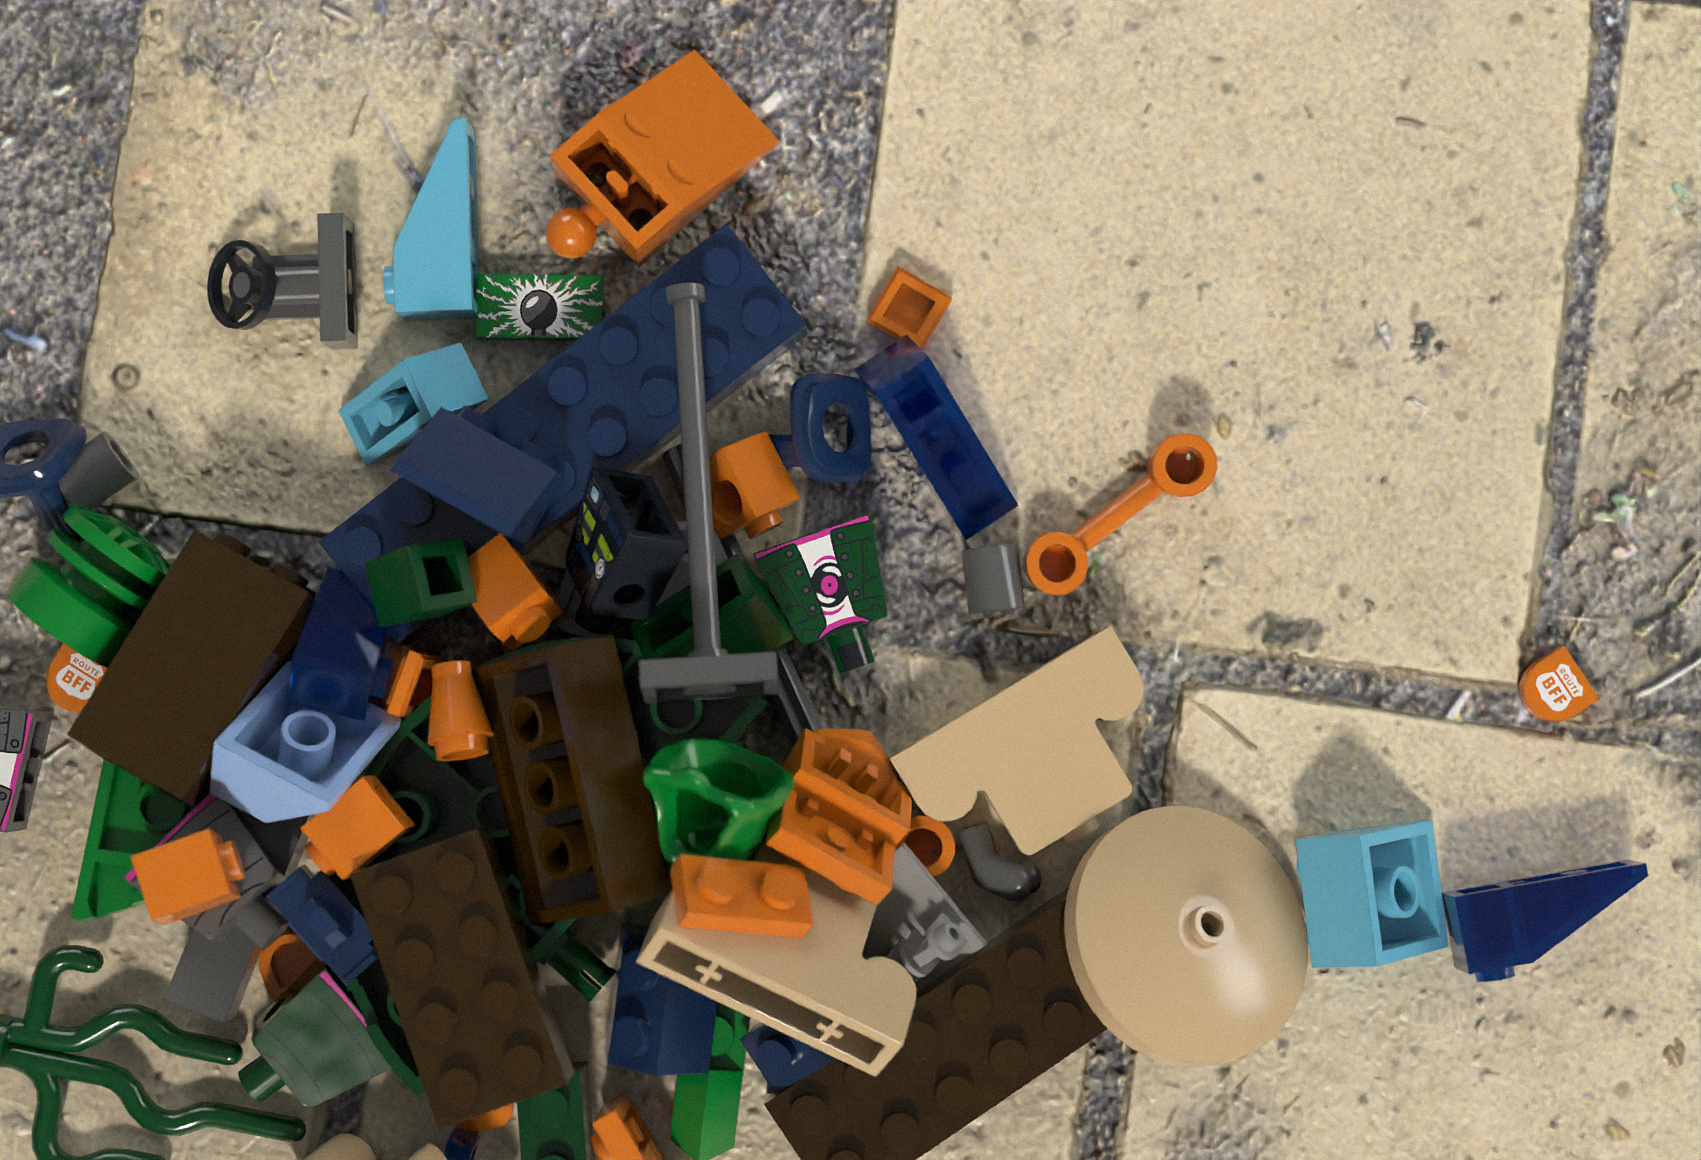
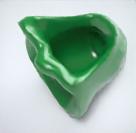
(714, 798)

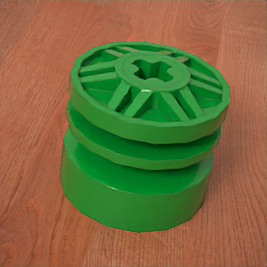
(94, 588)

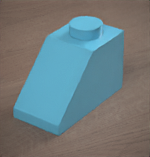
(407, 397)

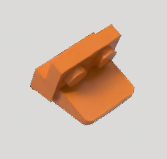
(843, 811)

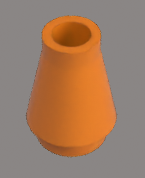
(457, 714)

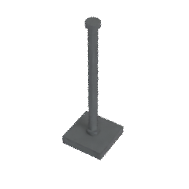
(708, 669)

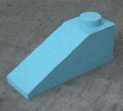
(439, 240)

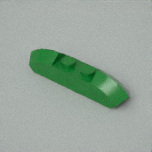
(710, 1102)

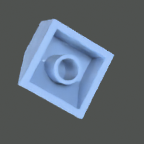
(293, 758)

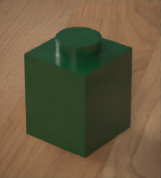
(420, 582)

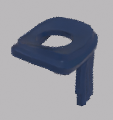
(806, 443)
(40, 476)

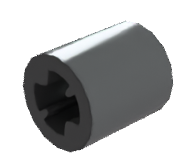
(97, 472)
(993, 579)

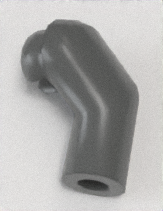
(994, 872)

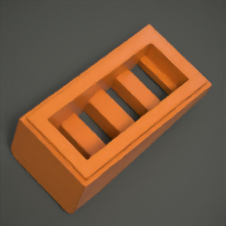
(410, 679)

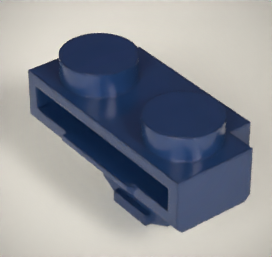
(326, 921)

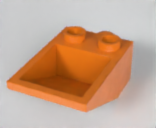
(666, 157)

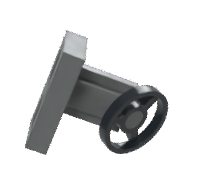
(293, 285)

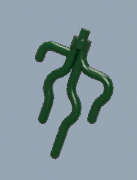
(39, 1049)

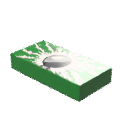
(538, 306)

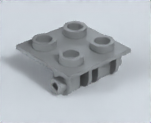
(919, 923)

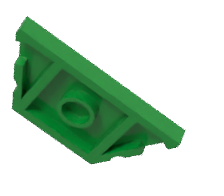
(124, 822)

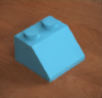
(1371, 894)

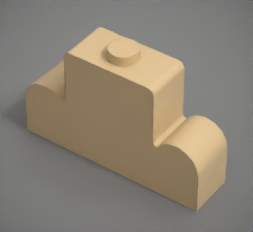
(1034, 748)
(800, 986)

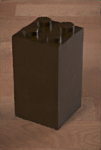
(194, 664)

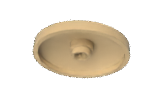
(1186, 937)

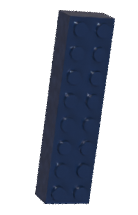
(595, 405)

